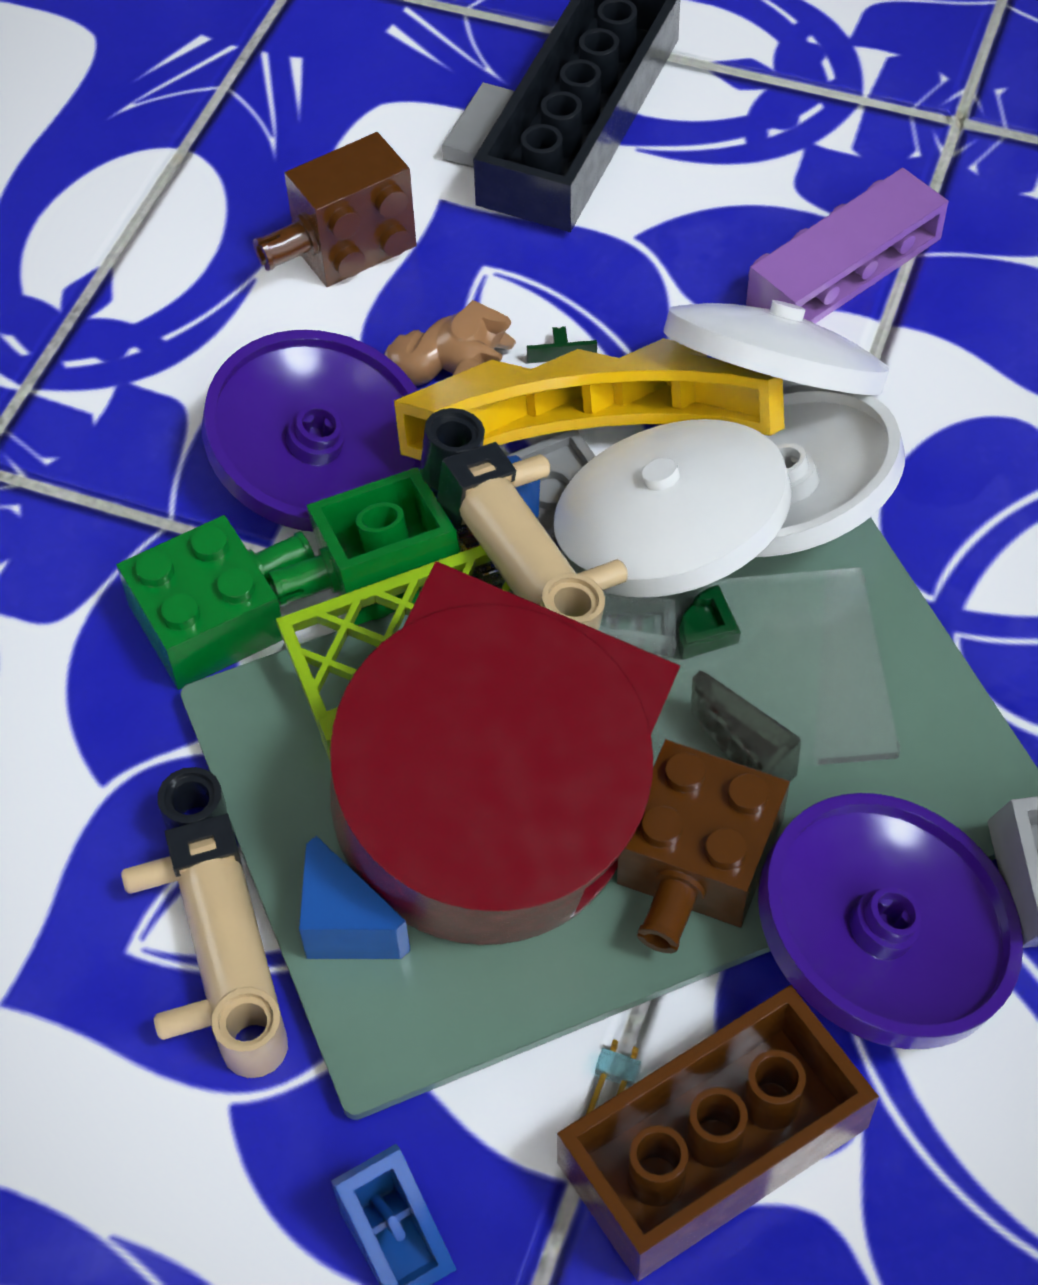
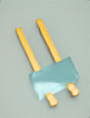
(616, 1069)

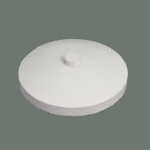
(777, 345)
(840, 463)
(675, 506)

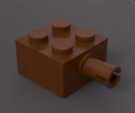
(345, 212)
(700, 841)

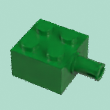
(370, 538)
(207, 597)

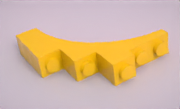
(596, 390)

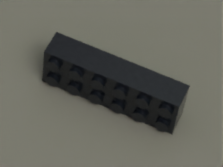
(574, 109)

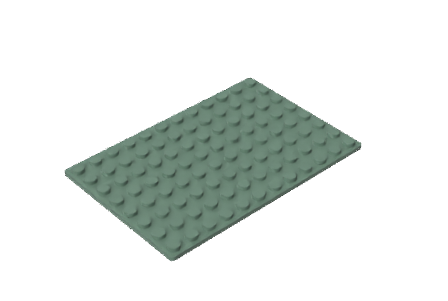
(461, 1006)

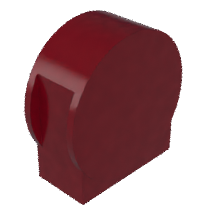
(493, 762)

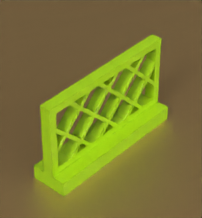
(327, 614)

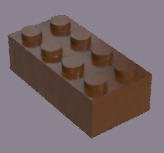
(714, 1131)

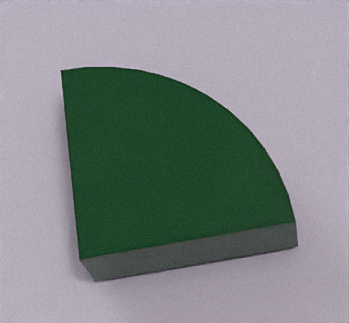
(707, 624)

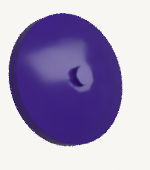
(303, 421)
(890, 921)

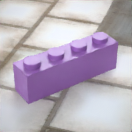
(850, 247)

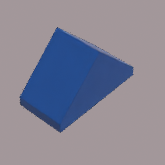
(344, 914)
(392, 1221)

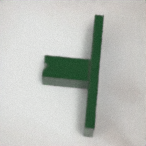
(560, 347)

